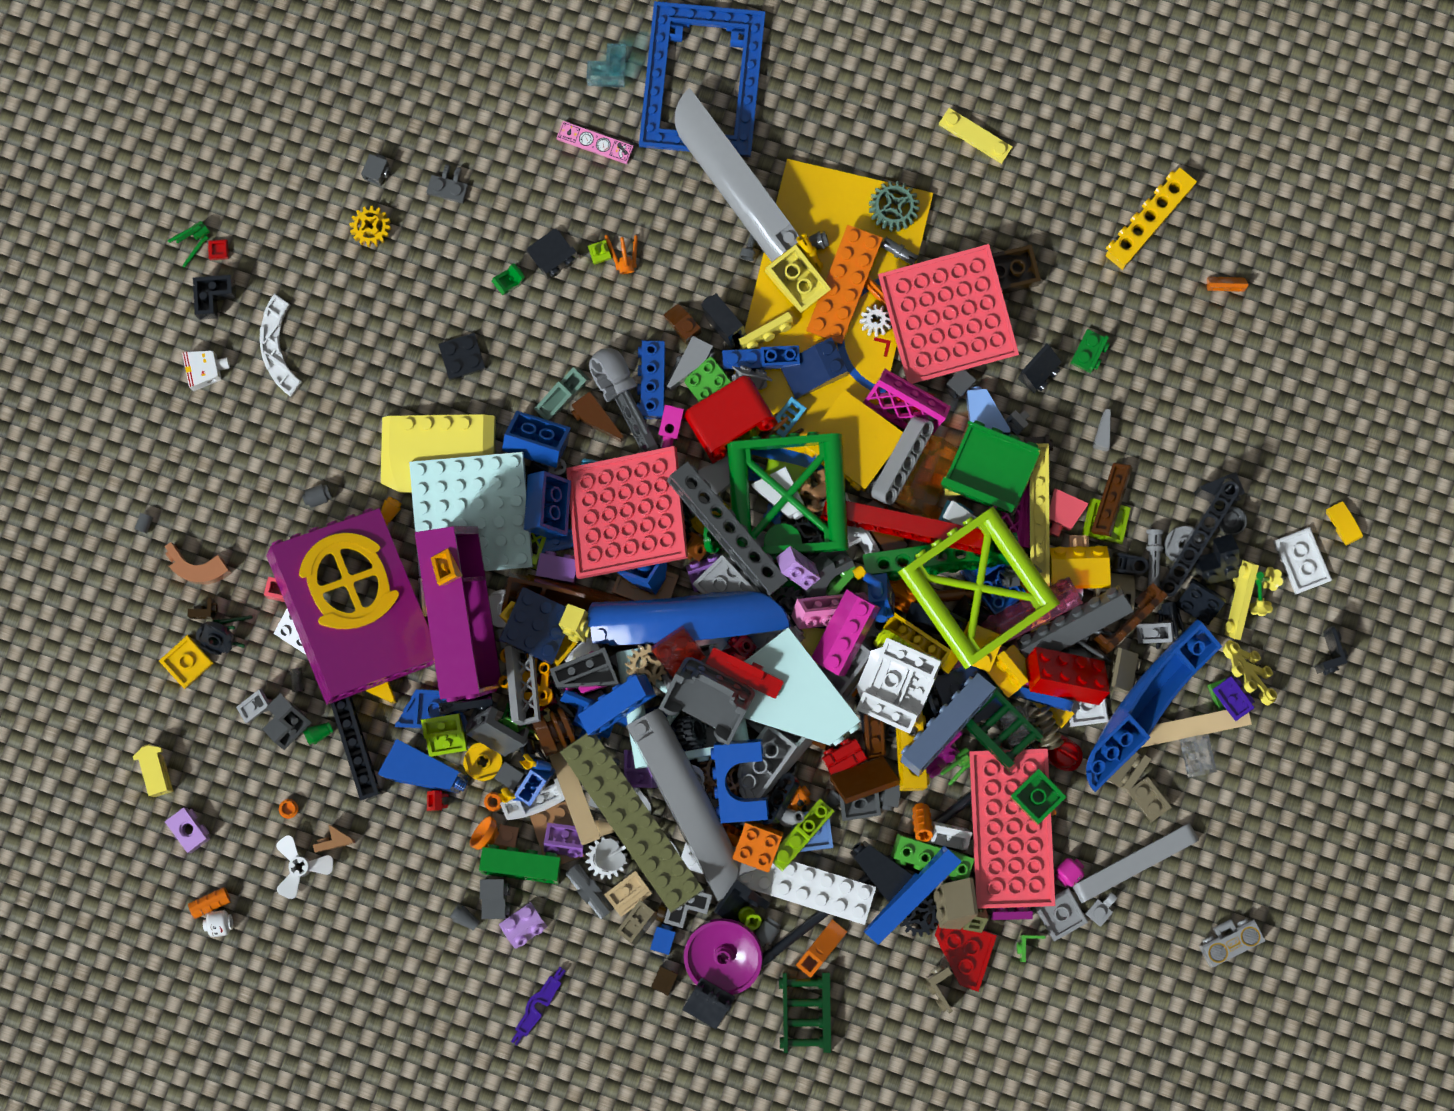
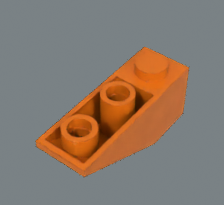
(821, 948)

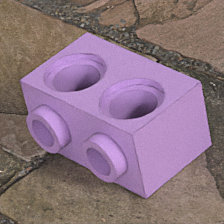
(798, 568)

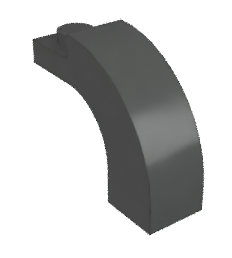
(827, 571)

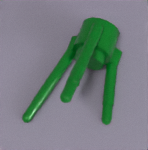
(198, 231)

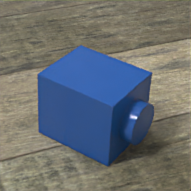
(663, 939)

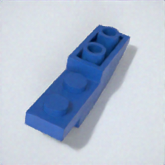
(763, 358)

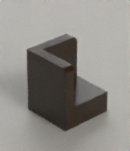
(664, 980)

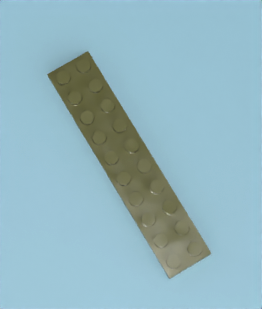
(632, 821)

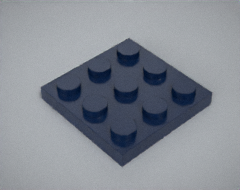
(534, 626)
(949, 683)

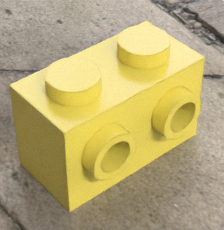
(575, 624)

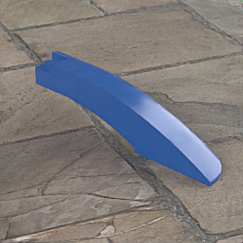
(701, 615)
(1147, 701)

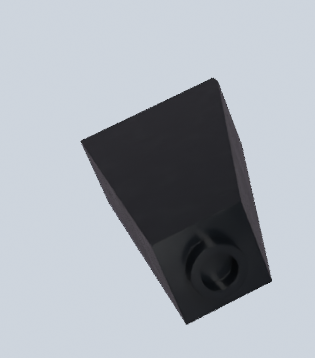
(880, 869)

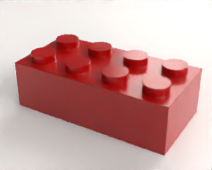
(1067, 676)

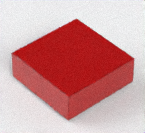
(218, 249)

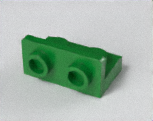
(1089, 351)

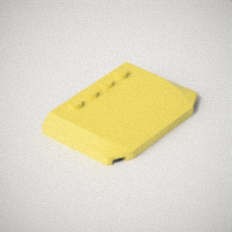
(431, 438)

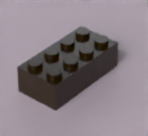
(1016, 269)

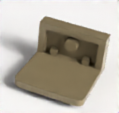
(938, 974)

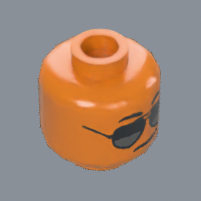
(800, 799)

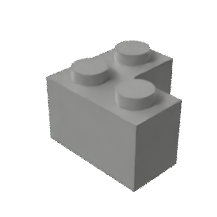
(699, 903)

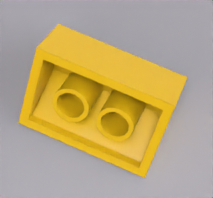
(1084, 565)

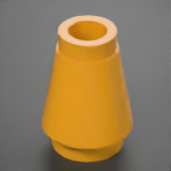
(390, 509)

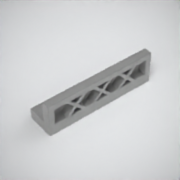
(517, 690)

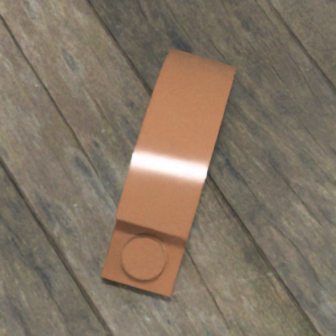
(199, 574)

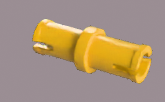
(809, 251)

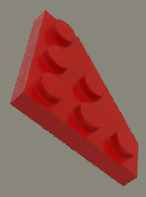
(966, 954)

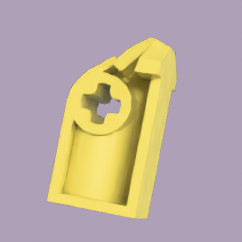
(154, 770)

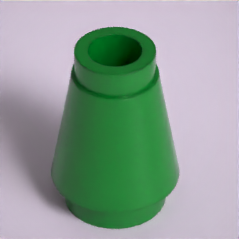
(317, 733)

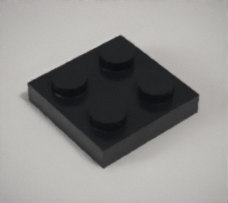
(462, 356)

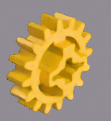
(374, 221)

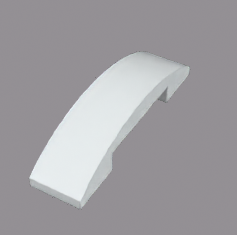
(548, 798)

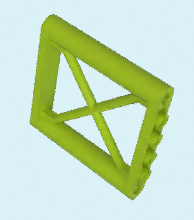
(992, 528)

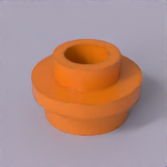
(487, 801)

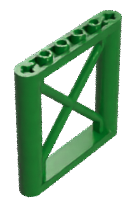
(829, 451)

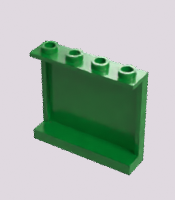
(992, 467)

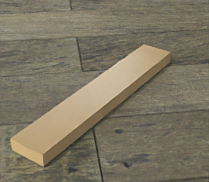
(1195, 726)
(574, 798)

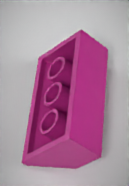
(845, 633)

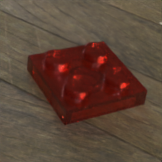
(675, 648)

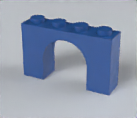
(732, 807)

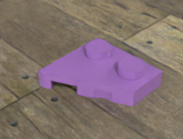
(637, 777)

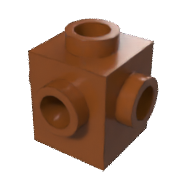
(695, 546)

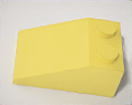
(797, 279)

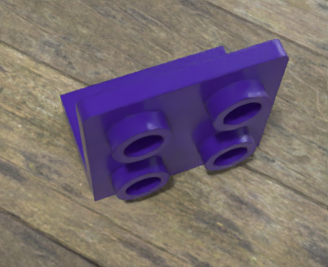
(1233, 698)

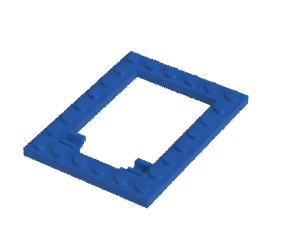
(677, 16)

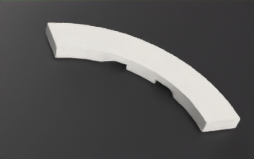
(271, 348)

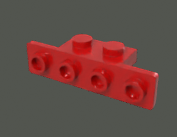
(745, 673)

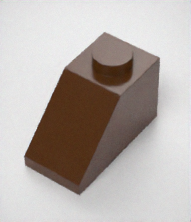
(682, 323)

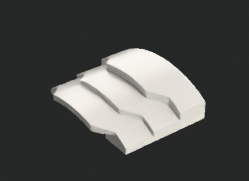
(897, 684)

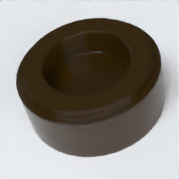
(661, 912)

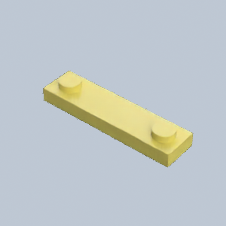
(975, 135)
(1241, 599)

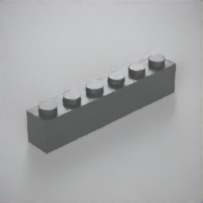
(1078, 623)

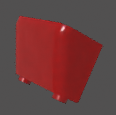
(728, 416)

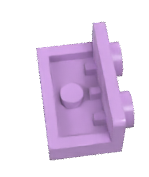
(523, 925)

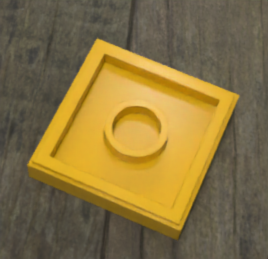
(186, 662)

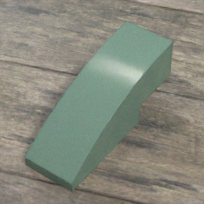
(562, 393)

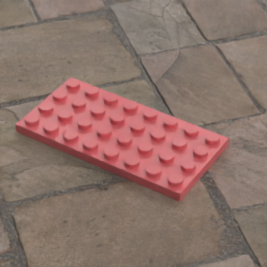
(1009, 849)

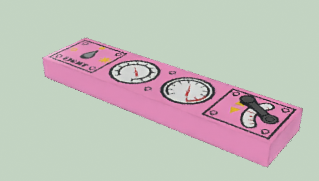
(595, 142)

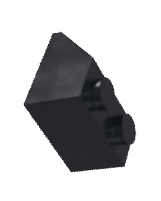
(1040, 369)
(1208, 490)

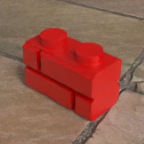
(844, 757)

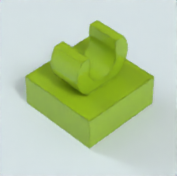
(599, 252)

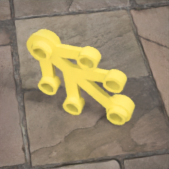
(1249, 671)

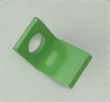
(1021, 946)

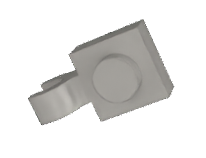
(1100, 911)

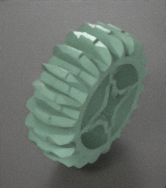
(897, 213)

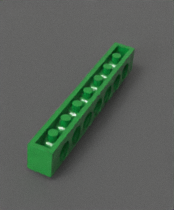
(952, 564)

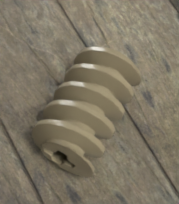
(1046, 724)

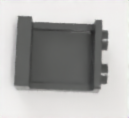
(496, 735)

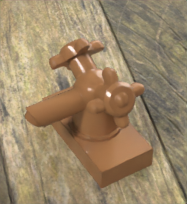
(814, 493)

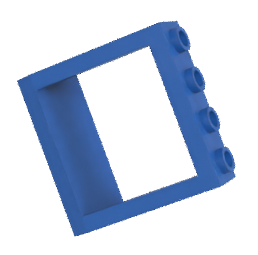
(416, 768)

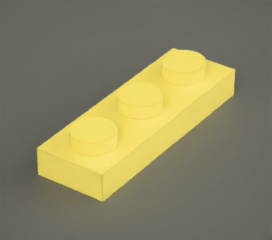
(767, 332)

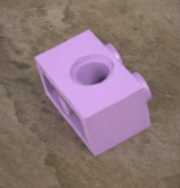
(177, 825)

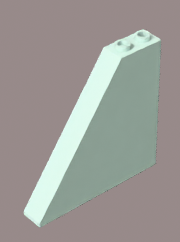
(807, 701)

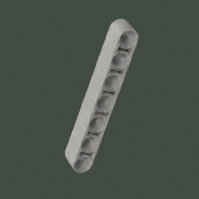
(1135, 862)

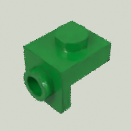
(508, 279)

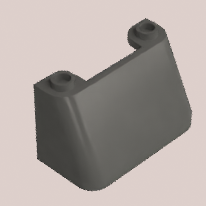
(708, 697)

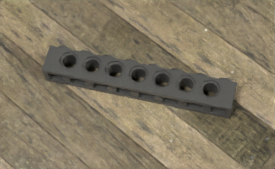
(728, 540)

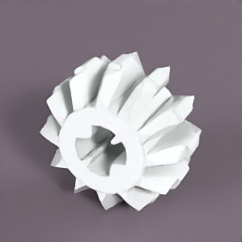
(877, 314)

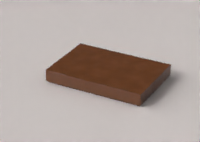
(864, 780)

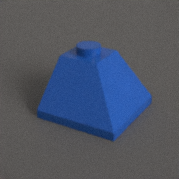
(646, 578)

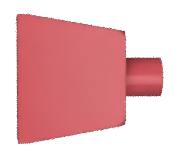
(1064, 511)

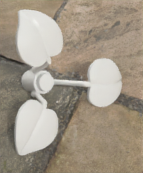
(608, 854)

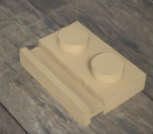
(628, 893)

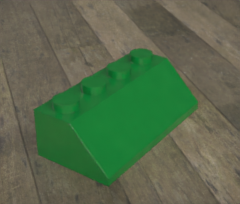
(520, 865)

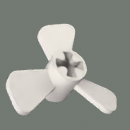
(290, 885)

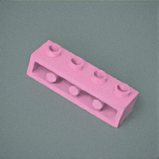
(817, 610)

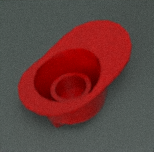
(1065, 757)

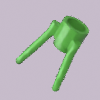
(961, 759)

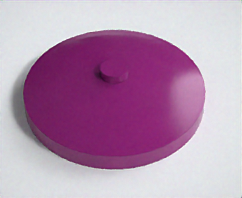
(724, 955)

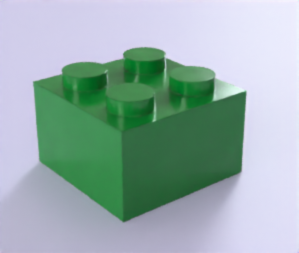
(1037, 797)

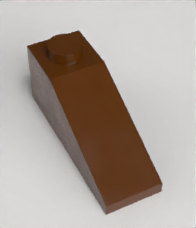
(594, 416)

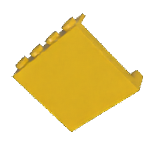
(865, 439)

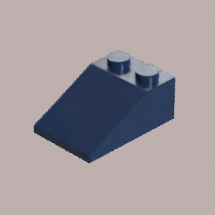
(817, 368)

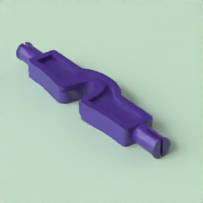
(544, 997)

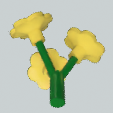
(1269, 579)

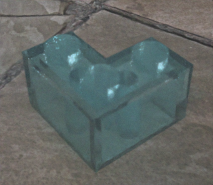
(609, 72)

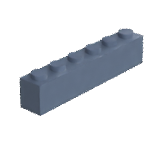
(948, 724)

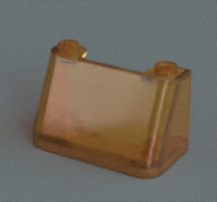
(924, 485)

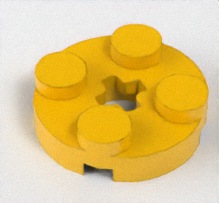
(477, 771)

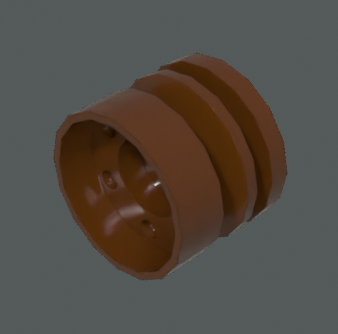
(554, 731)

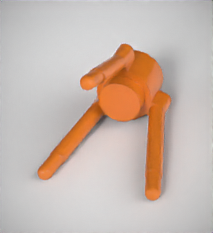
(625, 264)

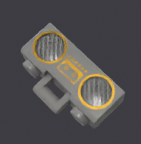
(1225, 947)

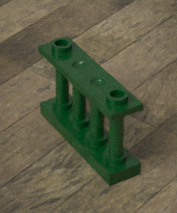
(994, 745)
(823, 1021)

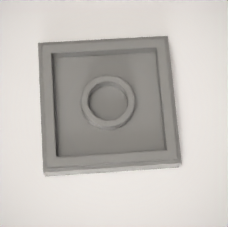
(1062, 917)

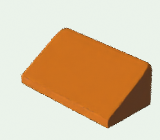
(1232, 284)

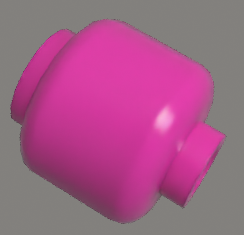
(1069, 872)

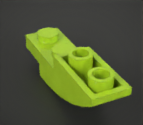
(802, 834)

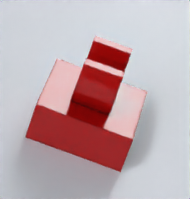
(434, 800)

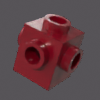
(740, 645)

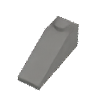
(693, 357)

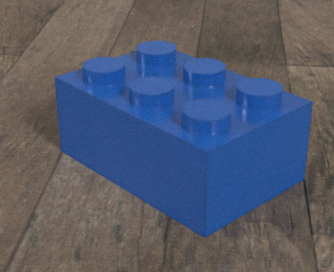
(537, 438)
(547, 505)

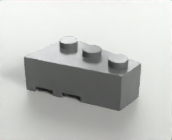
(586, 671)

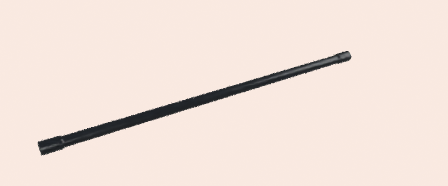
(771, 954)

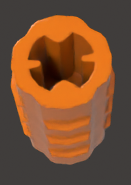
(922, 822)
(209, 903)

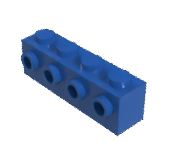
(652, 379)
(616, 704)

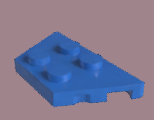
(423, 705)

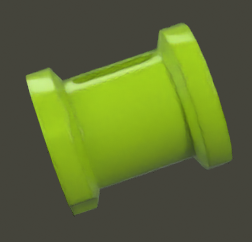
(749, 918)

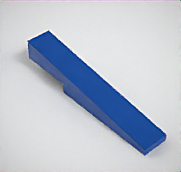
(912, 894)

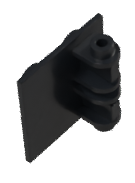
(708, 1003)

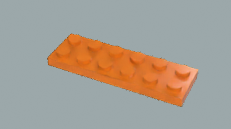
(847, 282)

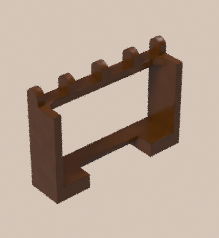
(1146, 602)

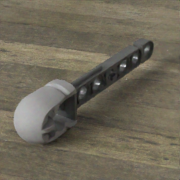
(614, 379)

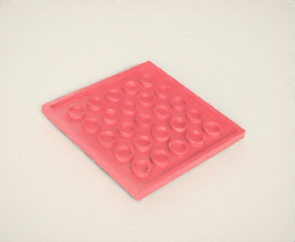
(948, 314)
(626, 513)

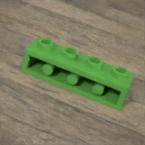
(920, 853)

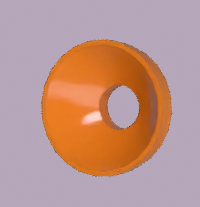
(484, 834)

